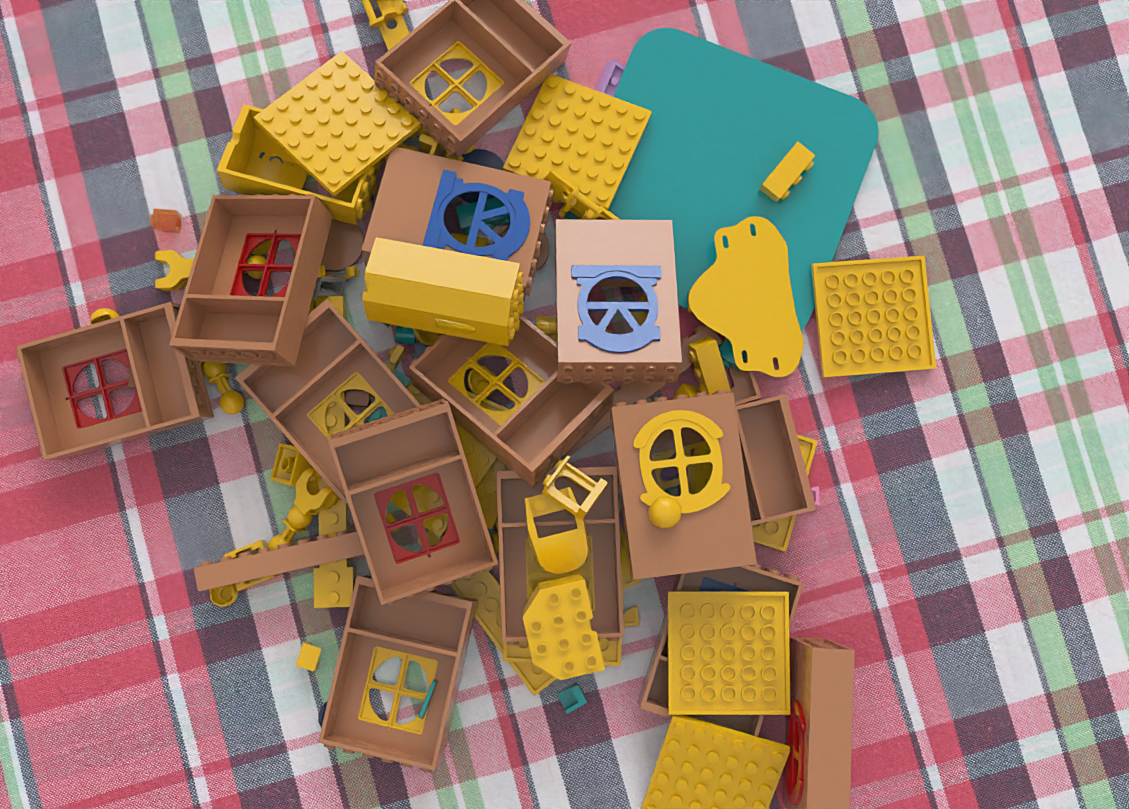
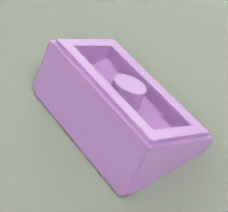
(610, 78)

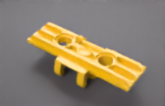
(391, 11)
(576, 201)

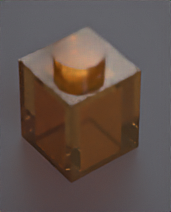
(166, 220)

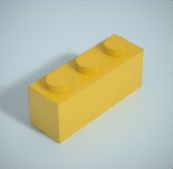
(788, 172)
(708, 365)

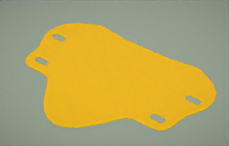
(751, 298)

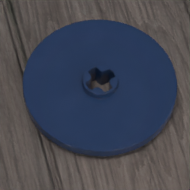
(483, 158)

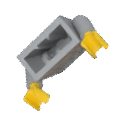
(332, 284)

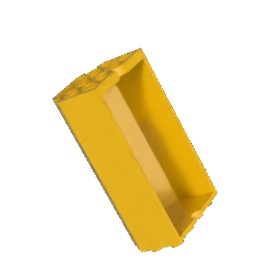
(248, 174)
(443, 291)
(560, 628)

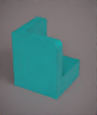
(572, 698)

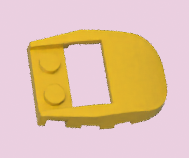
(559, 551)

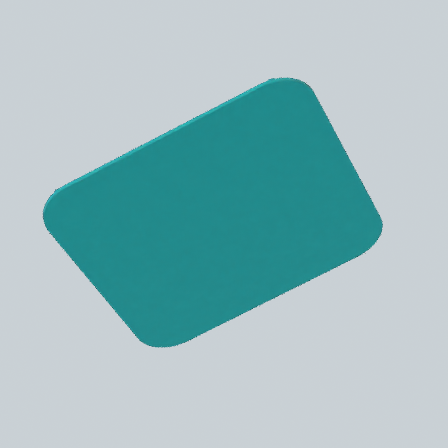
(719, 135)

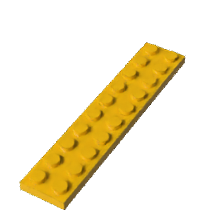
(488, 613)

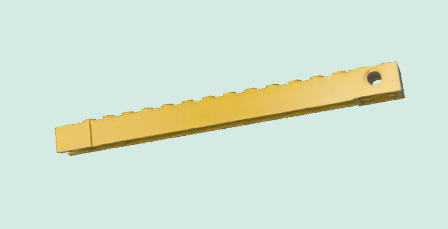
(334, 580)

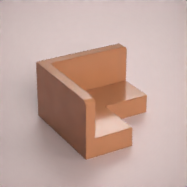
(745, 386)

